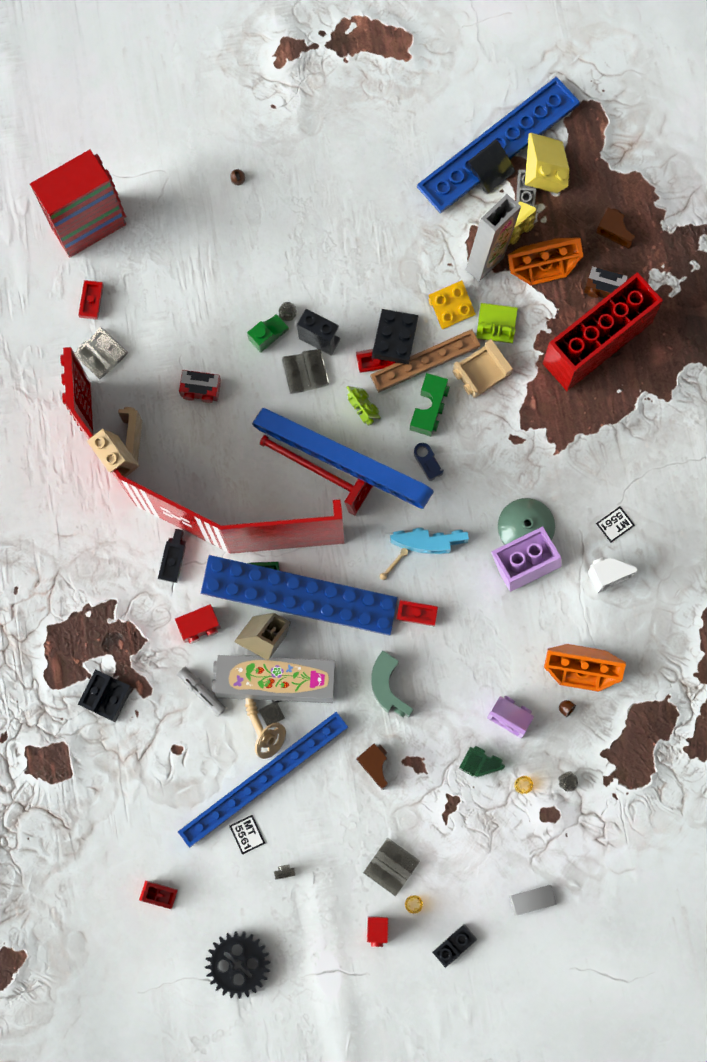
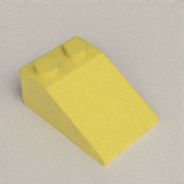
(546, 164)

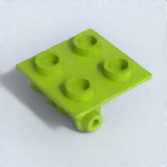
(496, 323)
(359, 399)

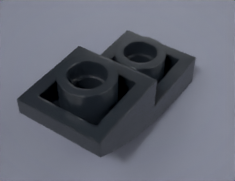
(454, 945)

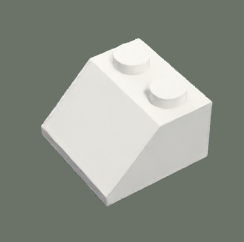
(609, 573)

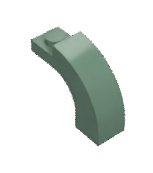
(381, 672)

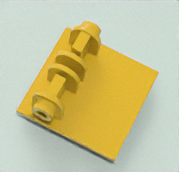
(451, 304)

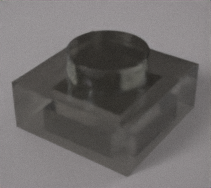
(271, 713)
(284, 872)

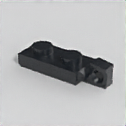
(172, 558)

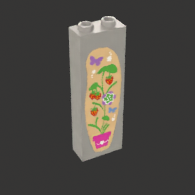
(493, 237)
(274, 679)

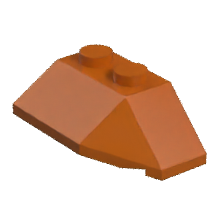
(545, 260)
(584, 667)

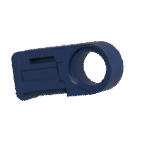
(428, 463)

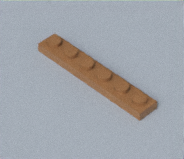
(425, 360)

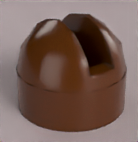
(233, 177)
(566, 707)

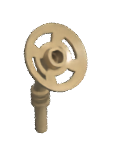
(266, 736)

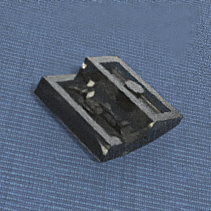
(100, 353)
(305, 371)
(391, 866)

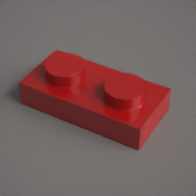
(90, 299)
(417, 613)

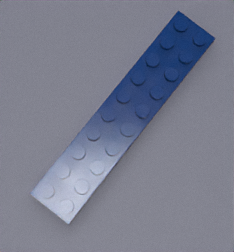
(532, 116)
(298, 595)

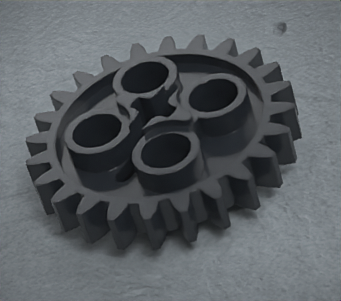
(225, 979)

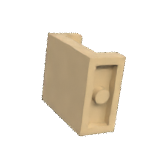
(482, 369)
(132, 417)
(113, 452)

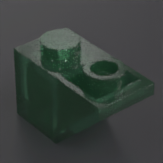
(478, 764)

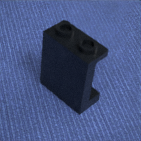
(318, 331)

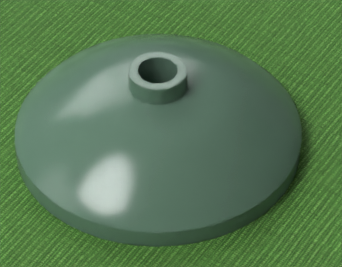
(513, 516)

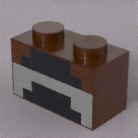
(603, 282)

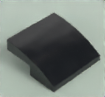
(491, 166)
(105, 695)

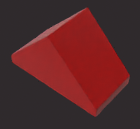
(158, 894)

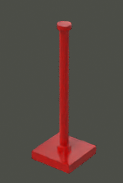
(357, 492)

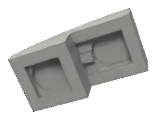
(532, 900)

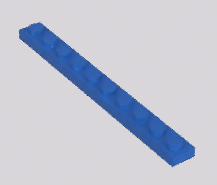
(262, 779)

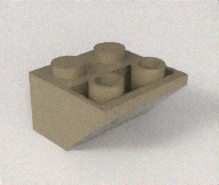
(264, 634)

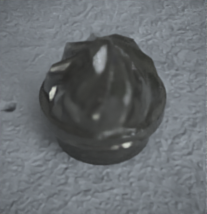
(287, 311)
(568, 781)

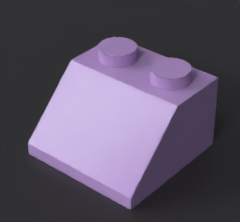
(511, 716)

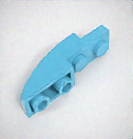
(420, 542)

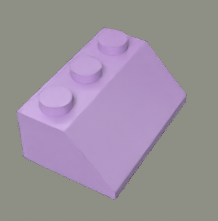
(526, 559)

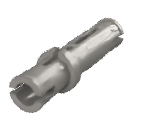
(194, 684)

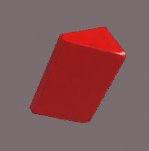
(367, 363)

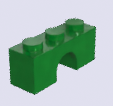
(425, 420)

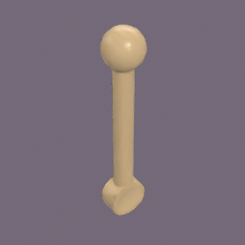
(404, 552)

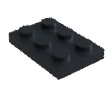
(395, 336)

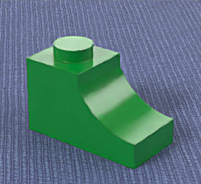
(267, 332)

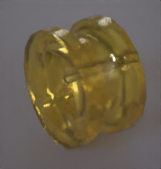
(523, 791)
(416, 910)

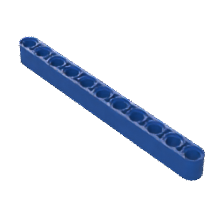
(343, 458)

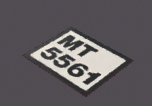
(615, 524)
(247, 834)

